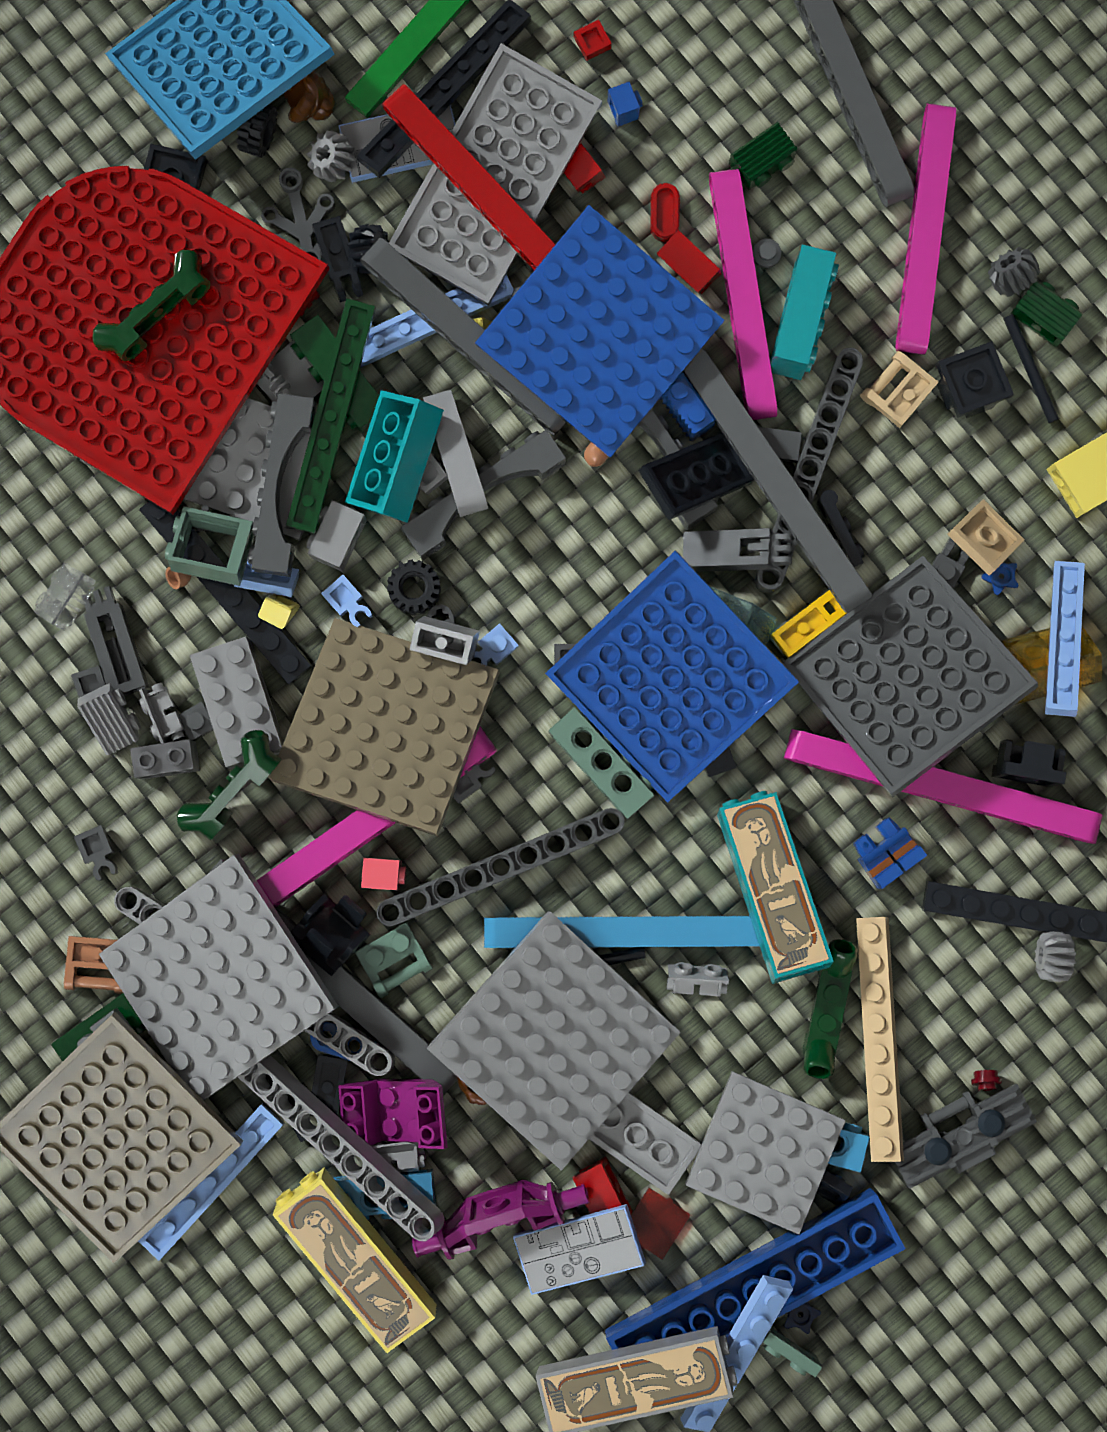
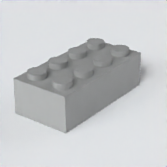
(235, 697)

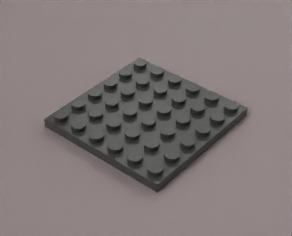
(909, 676)

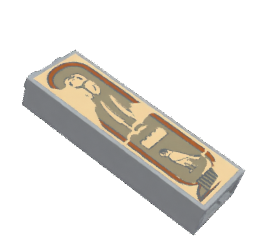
(636, 1381)

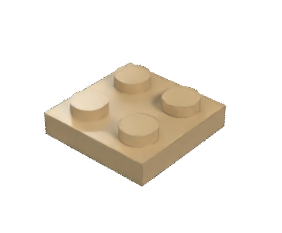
(986, 537)

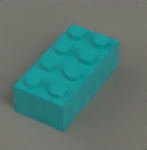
(801, 315)
(394, 455)

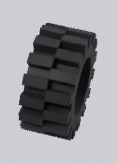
(258, 132)
(408, 570)

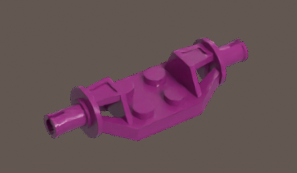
(500, 1207)

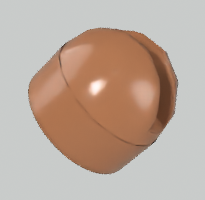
(594, 456)
(177, 580)

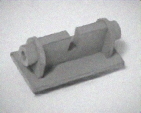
(155, 704)
(711, 978)
(405, 1154)

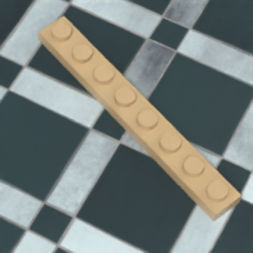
(880, 1040)

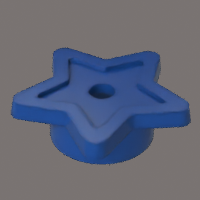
(1008, 581)

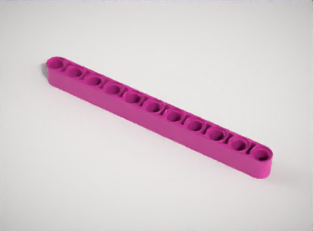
(953, 790)
(342, 841)

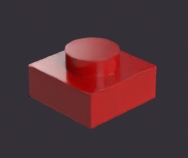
(592, 40)

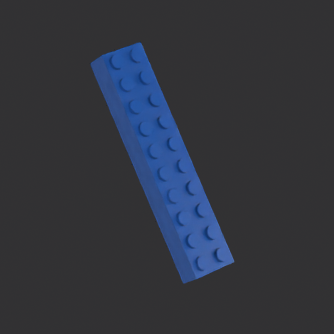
(816, 1260)

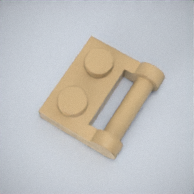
(906, 395)

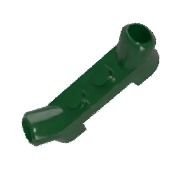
(126, 337)
(258, 765)
(828, 1010)

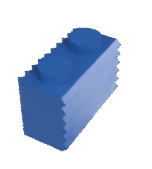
(688, 408)

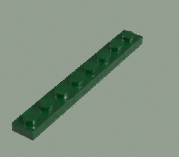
(331, 416)

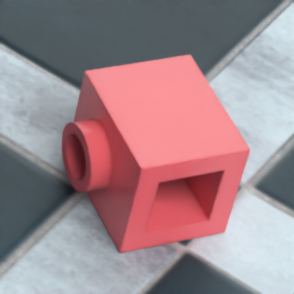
(382, 874)

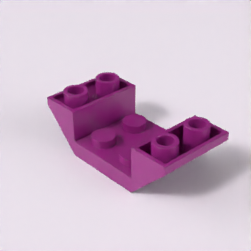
(395, 1111)

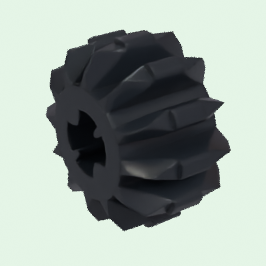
(362, 241)

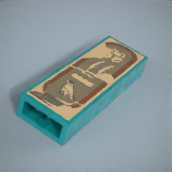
(774, 887)

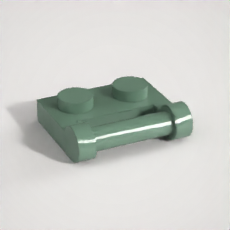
(389, 950)
(801, 1360)

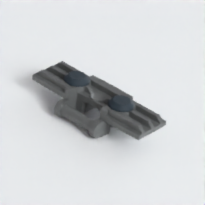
(968, 1144)

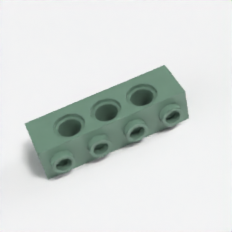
(626, 802)

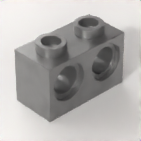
(165, 759)

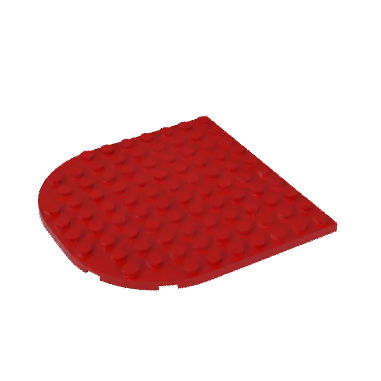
(93, 259)

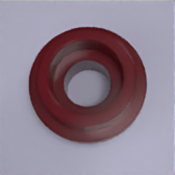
(986, 1080)

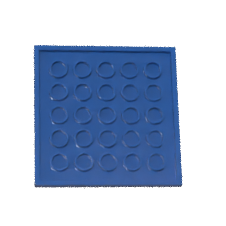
(599, 331)
(672, 676)

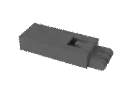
(721, 549)
(119, 655)

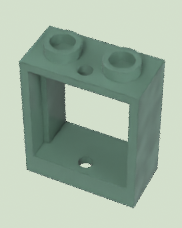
(213, 522)

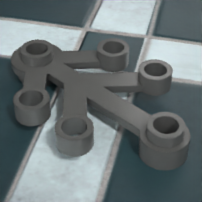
(302, 228)

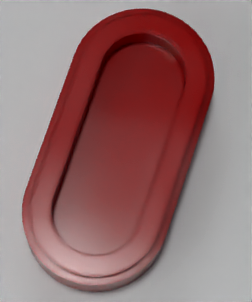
(664, 211)

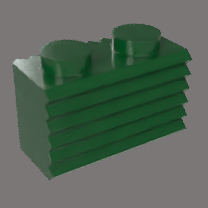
(764, 156)
(1047, 312)

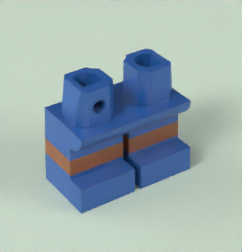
(889, 857)

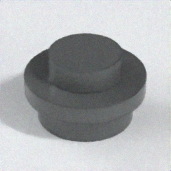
(766, 253)

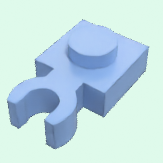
(344, 599)
(495, 646)

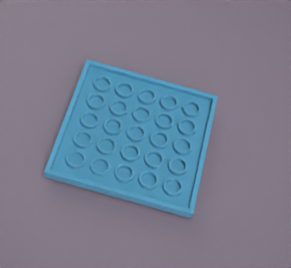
(217, 63)

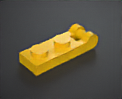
(807, 625)

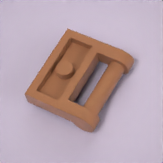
(85, 953)

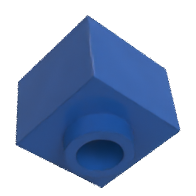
(624, 103)

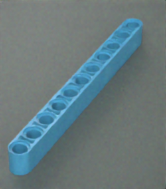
(632, 931)

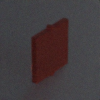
(658, 1222)

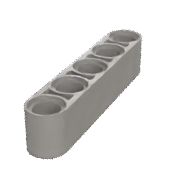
(457, 457)

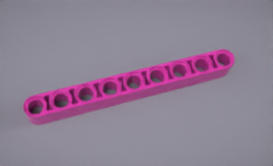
(925, 229)
(743, 294)

